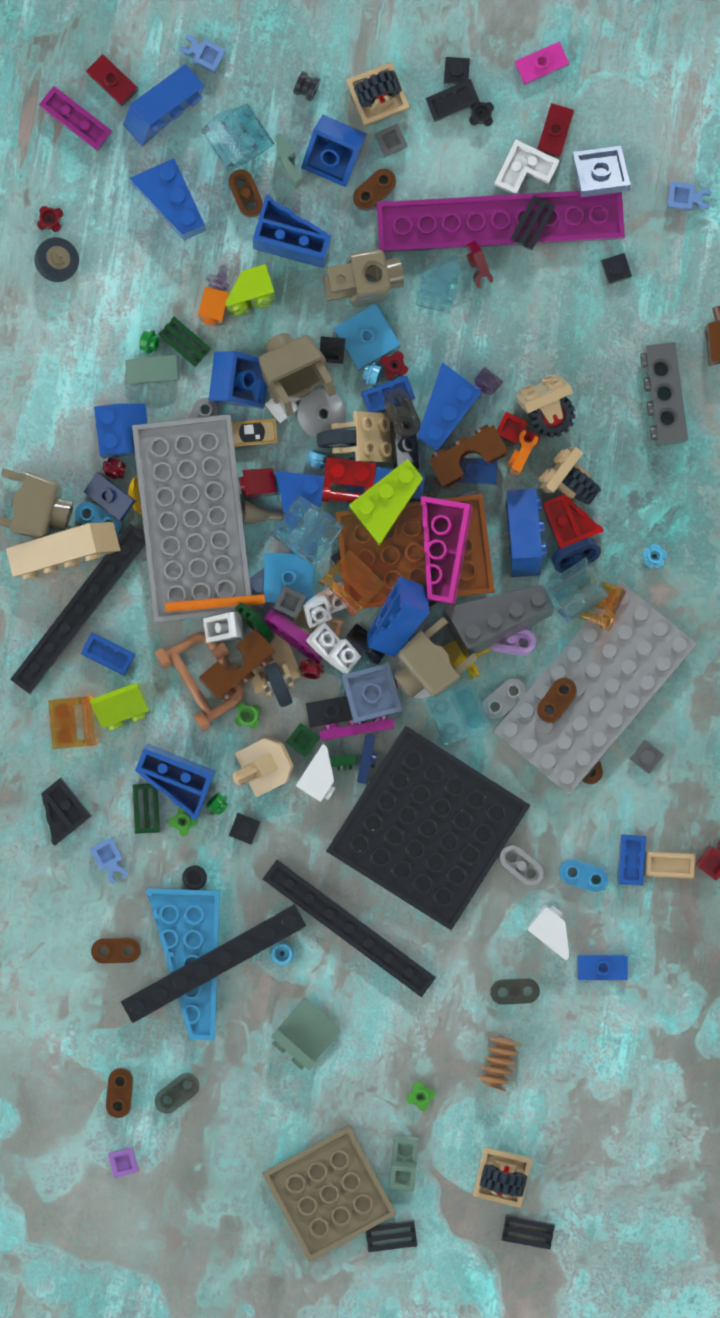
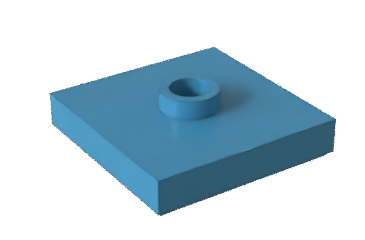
(367, 336)
(287, 570)

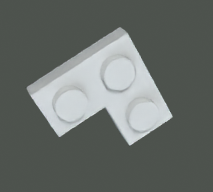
(522, 161)

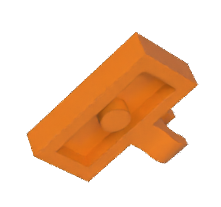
(519, 457)

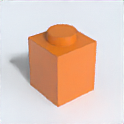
(213, 306)

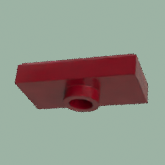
(112, 80)
(555, 130)

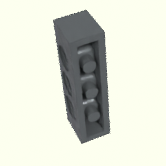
(665, 355)

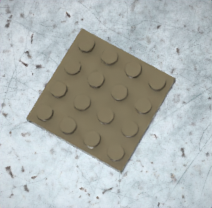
(329, 1193)

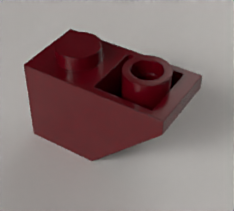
(258, 483)

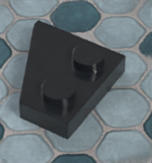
(63, 810)

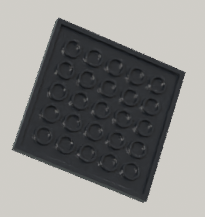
(428, 828)

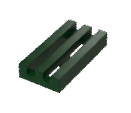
(168, 328)
(254, 621)
(147, 829)

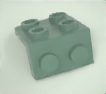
(305, 1034)

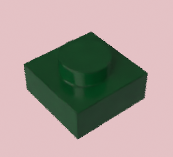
(302, 739)
(343, 762)

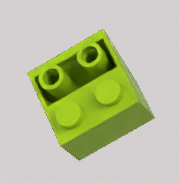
(251, 290)

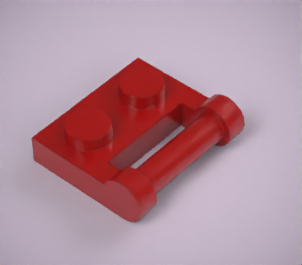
(346, 473)

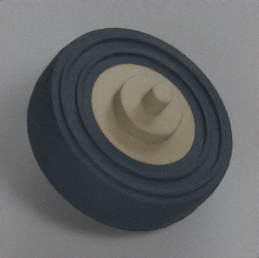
(56, 259)

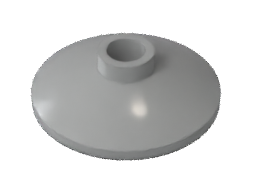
(309, 410)

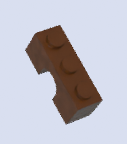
(448, 463)
(222, 682)

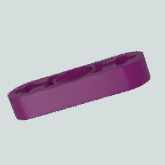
(290, 633)

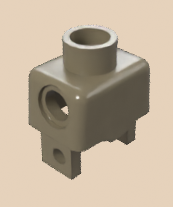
(351, 278)
(293, 369)
(36, 505)
(428, 664)

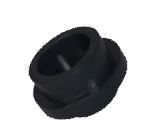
(194, 877)

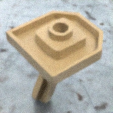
(263, 766)

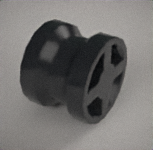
(306, 86)

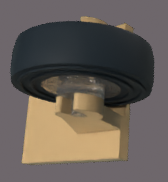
(369, 441)
(279, 674)

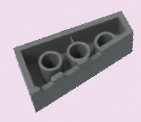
(493, 619)

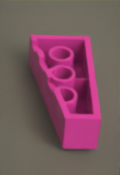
(445, 540)

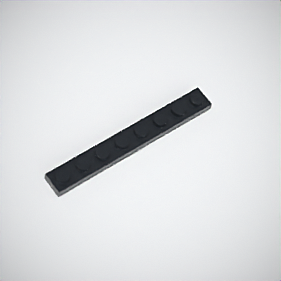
(79, 610)
(349, 928)
(213, 963)

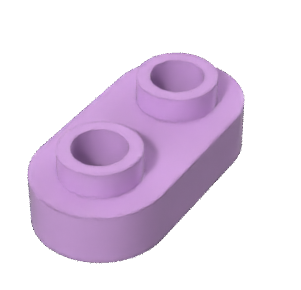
(512, 646)

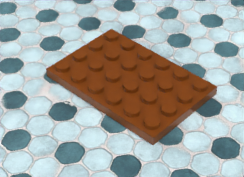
(404, 552)

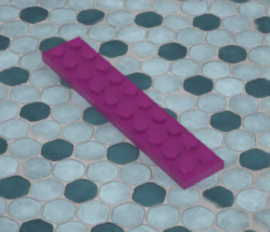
(493, 219)

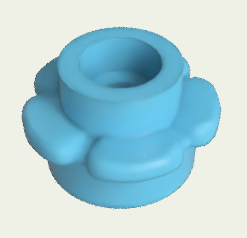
(372, 374)
(316, 458)
(649, 560)
(275, 954)

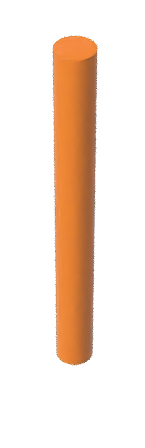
(214, 603)

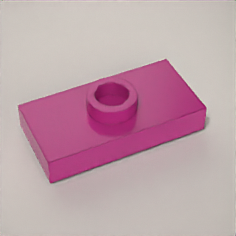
(541, 63)

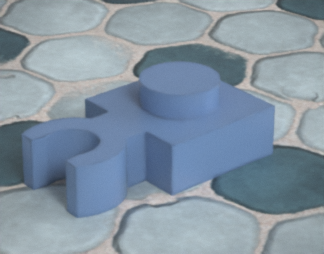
(206, 55)
(683, 196)
(107, 856)

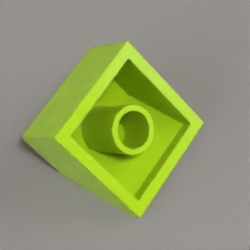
(120, 706)

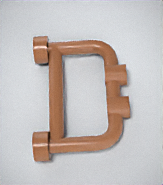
(220, 652)

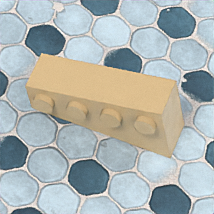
(62, 549)

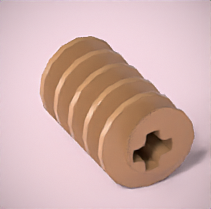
(499, 1062)

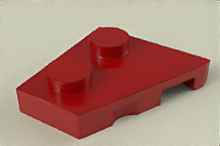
(568, 521)

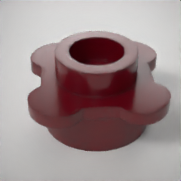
(45, 213)
(387, 362)
(114, 468)
(311, 669)

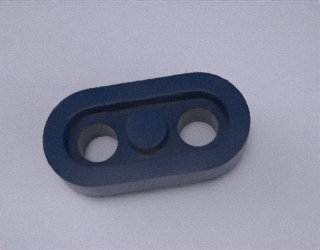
(572, 554)

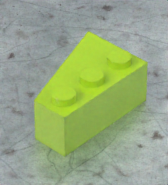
(385, 500)

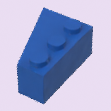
(163, 104)
(170, 196)
(289, 236)
(447, 407)
(297, 484)
(525, 532)
(398, 617)
(177, 778)

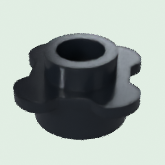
(486, 119)

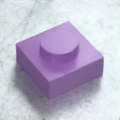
(123, 1162)

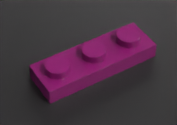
(75, 118)
(333, 730)

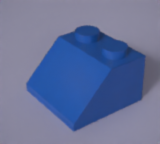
(333, 150)
(237, 380)
(115, 428)

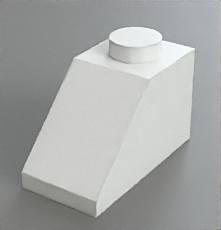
(223, 627)
(318, 776)
(551, 930)

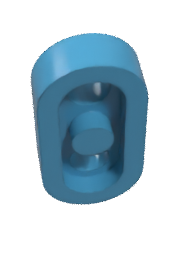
(98, 515)
(583, 876)

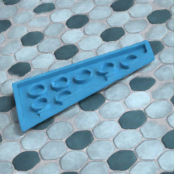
(188, 930)

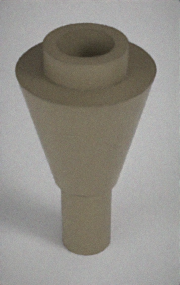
(253, 513)

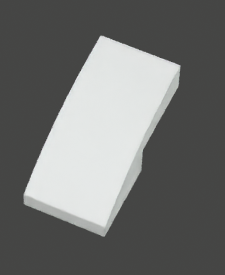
(321, 607)
(332, 649)

